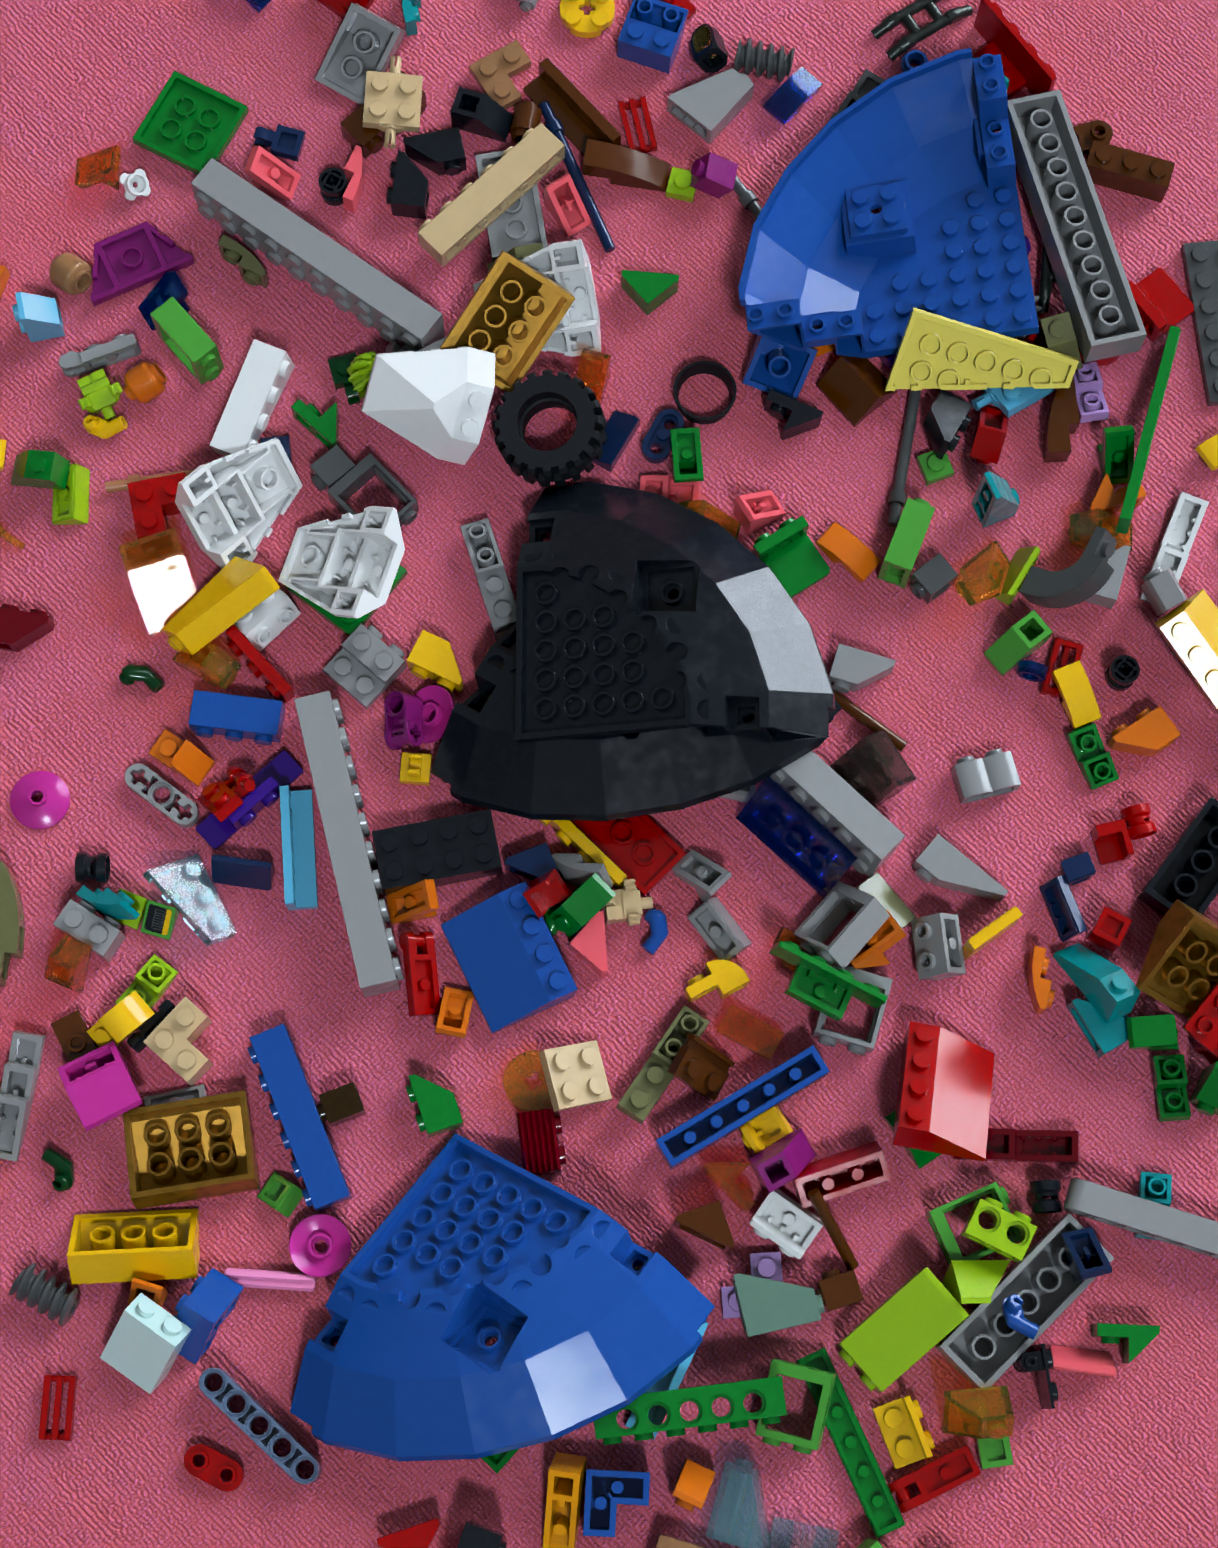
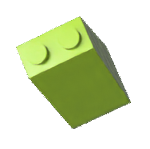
(901, 1330)

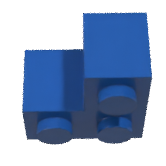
(205, 1310)
(607, 1489)

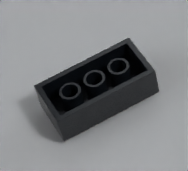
(438, 849)
(1189, 868)

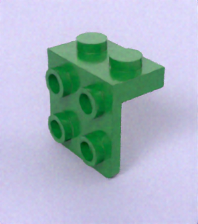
(792, 556)

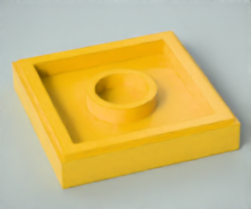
(991, 932)

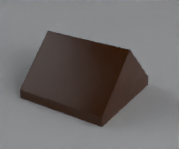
(854, 388)
(707, 1224)

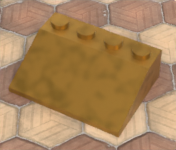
(511, 317)
(1181, 959)
(190, 1150)

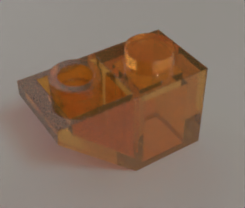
(69, 963)

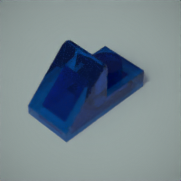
(168, 286)

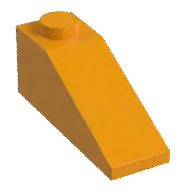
(564, 1500)

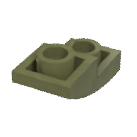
(249, 266)

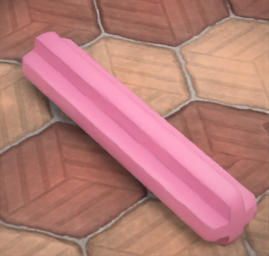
(272, 1279)

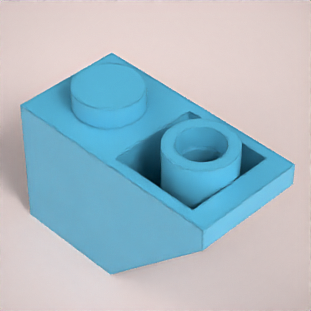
(38, 316)

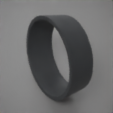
(705, 367)

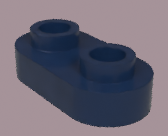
(660, 436)

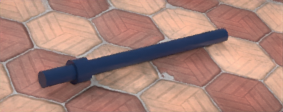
(556, 127)

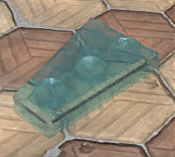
(194, 895)

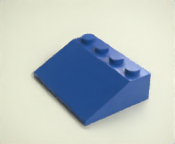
(508, 959)

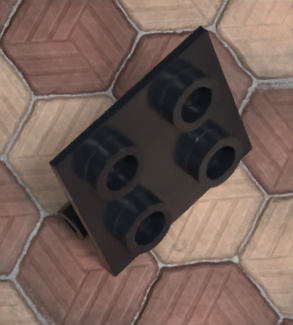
(1040, 1361)

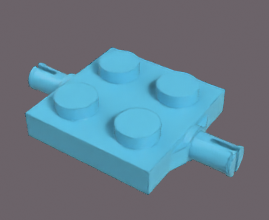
(1010, 400)

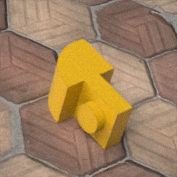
(722, 976)
(121, 1020)

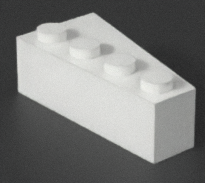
(252, 398)

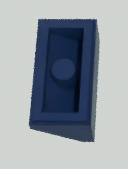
(619, 433)
(242, 872)

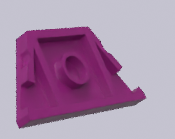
(133, 261)

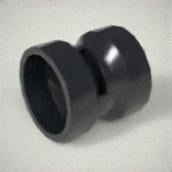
(332, 193)
(1119, 678)
(92, 867)
(1046, 1189)

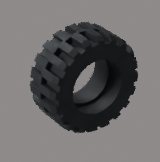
(544, 393)

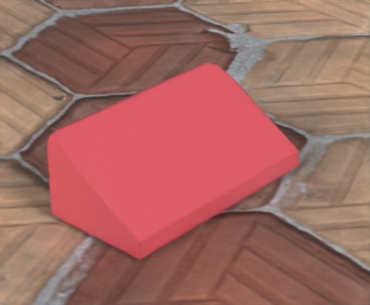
(1082, 1361)

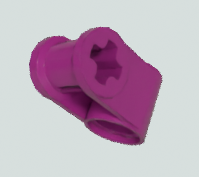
(404, 719)

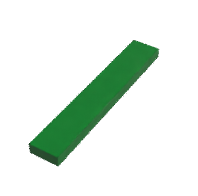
(855, 1452)

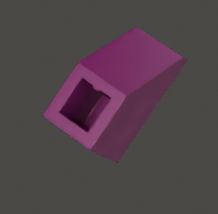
(782, 1160)

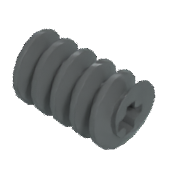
(764, 60)
(45, 1294)

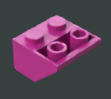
(100, 1085)

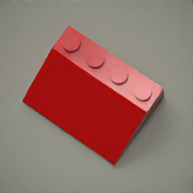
(943, 1093)

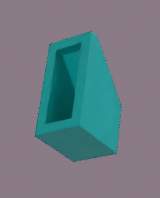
(1100, 1035)

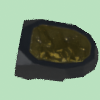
(708, 48)

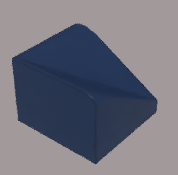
(1077, 868)

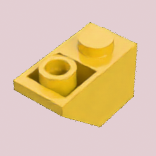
(434, 659)

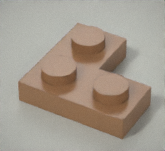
(495, 71)

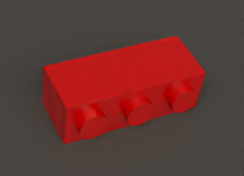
(843, 1173)

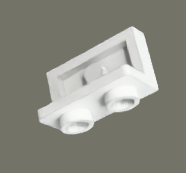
(268, 619)
(786, 1223)

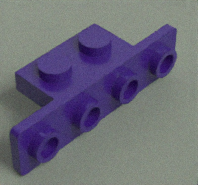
(278, 772)

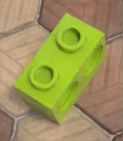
(996, 1237)

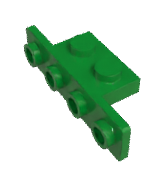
(822, 985)

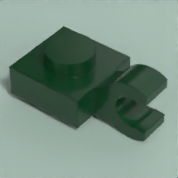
(340, 376)

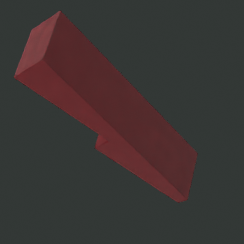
(1031, 1146)

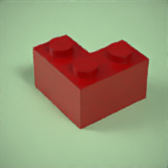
(152, 502)

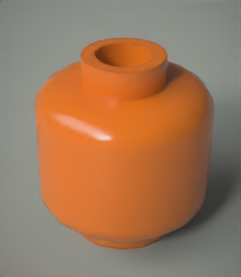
(144, 382)

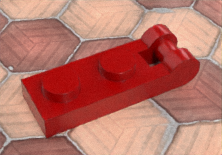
(420, 973)
(935, 1478)

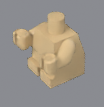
(626, 905)

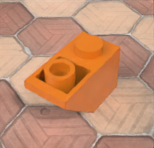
(1147, 735)
(692, 1485)

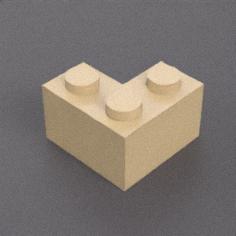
(174, 1040)

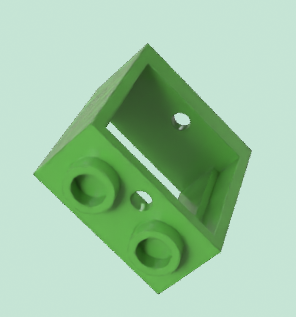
(187, 341)
(906, 542)
(944, 1234)
(808, 1374)

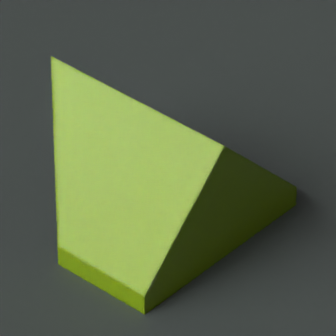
(974, 1279)

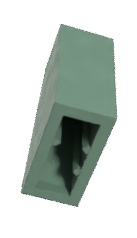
(774, 1305)

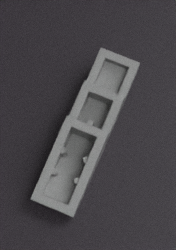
(18, 1090)

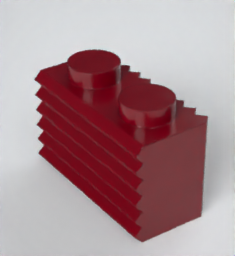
(539, 1141)

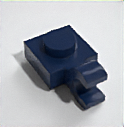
(284, 142)

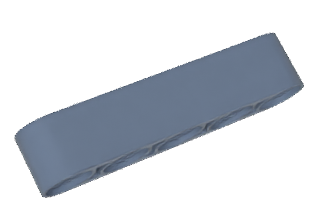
(245, 1420)

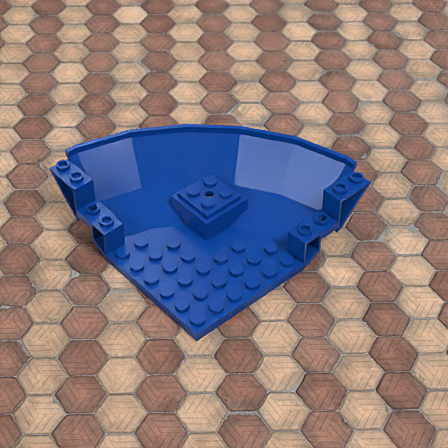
(946, 227)
(477, 1259)

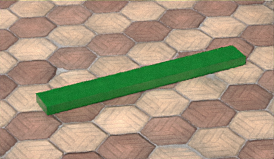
(1148, 430)

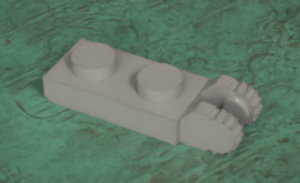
(99, 356)

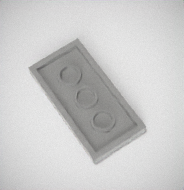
(520, 223)

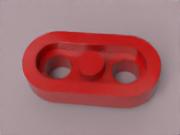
(213, 1467)

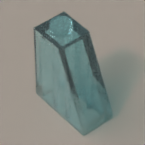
(740, 1508)

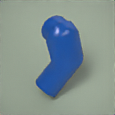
(659, 930)
(1015, 1318)

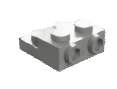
(365, 665)

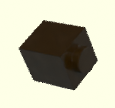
(340, 1105)

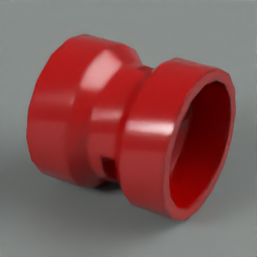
(1138, 821)

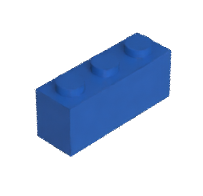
(236, 717)

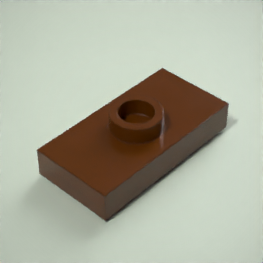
(73, 1036)

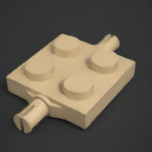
(392, 102)

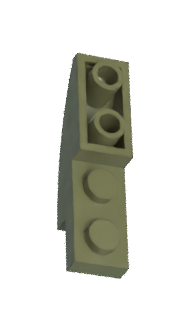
(11, 922)
(653, 1077)

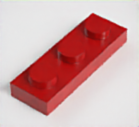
(259, 665)

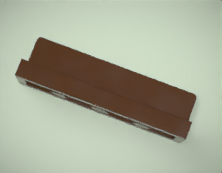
(569, 105)

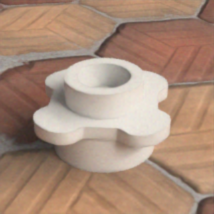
(140, 178)

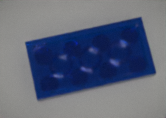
(796, 837)

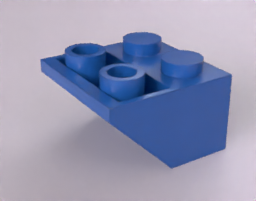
(652, 34)

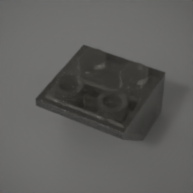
(874, 768)

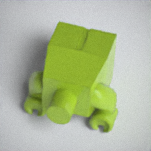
(99, 394)

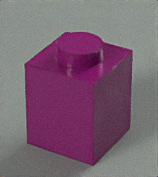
(713, 175)

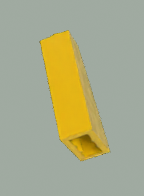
(219, 604)

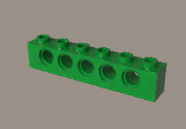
(768, 1389)

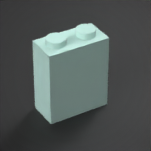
(145, 1343)

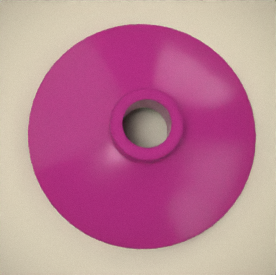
(436, 711)
(47, 811)
(304, 1240)

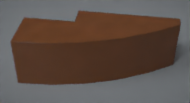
(625, 166)
(1060, 423)

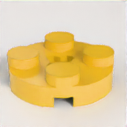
(587, 25)

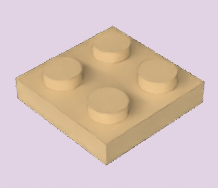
(575, 1075)

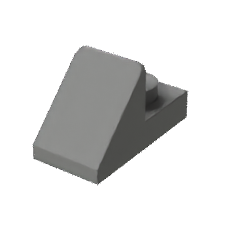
(701, 874)

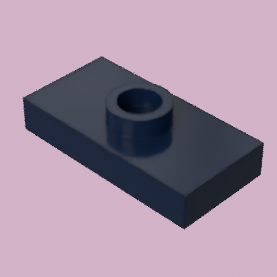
(1063, 908)

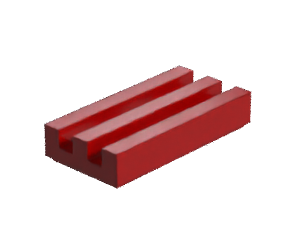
(633, 105)
(1054, 692)
(45, 1407)

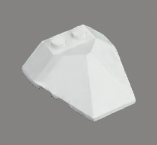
(571, 268)
(433, 398)
(237, 500)
(347, 561)

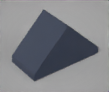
(531, 862)
(1085, 1254)

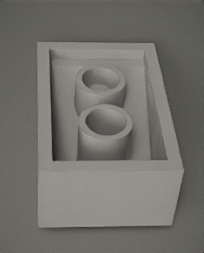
(360, 46)

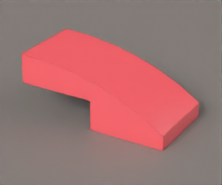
(355, 176)
(667, 488)

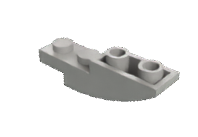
(490, 574)

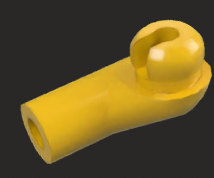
(103, 428)

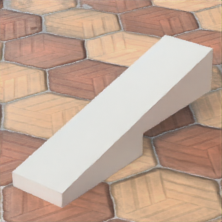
(1179, 535)

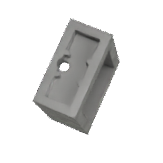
(830, 914)
(854, 1044)

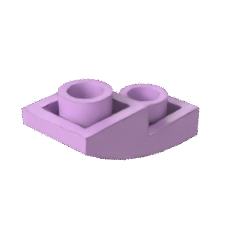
(1089, 393)

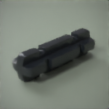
(136, 1040)

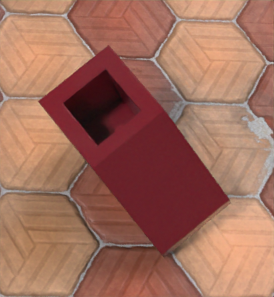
(22, 628)

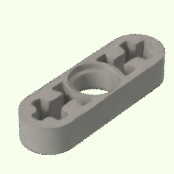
(184, 802)

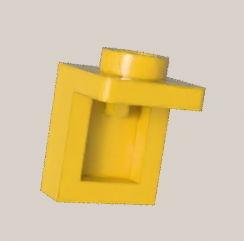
(765, 1130)

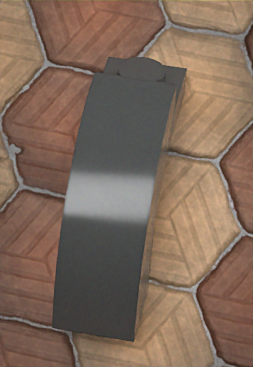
(1076, 582)

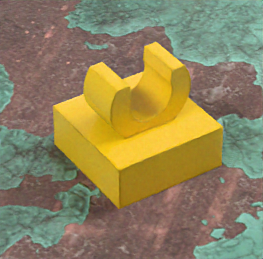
(415, 768)

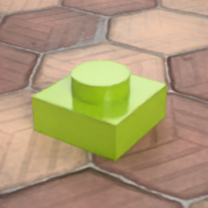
(679, 185)

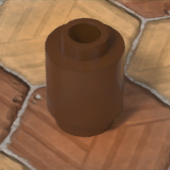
(525, 116)

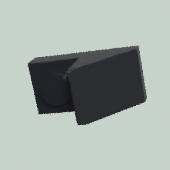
(799, 415)

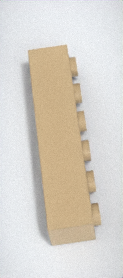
(491, 194)

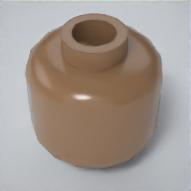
(70, 273)

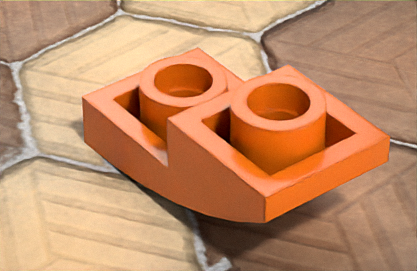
(848, 550)
(1039, 988)

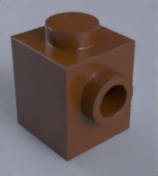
(838, 1289)

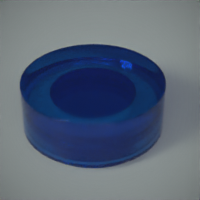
(1032, 671)

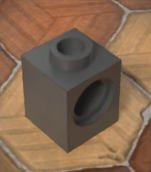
(330, 468)
(933, 579)

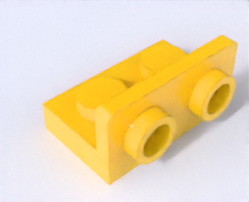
(903, 1431)

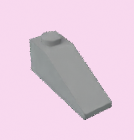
(952, 870)

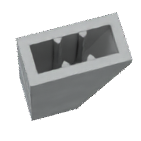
(711, 103)

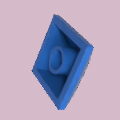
(777, 367)

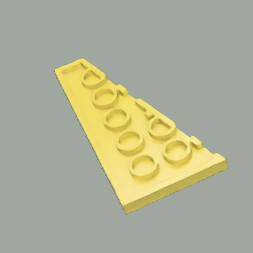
(964, 357)

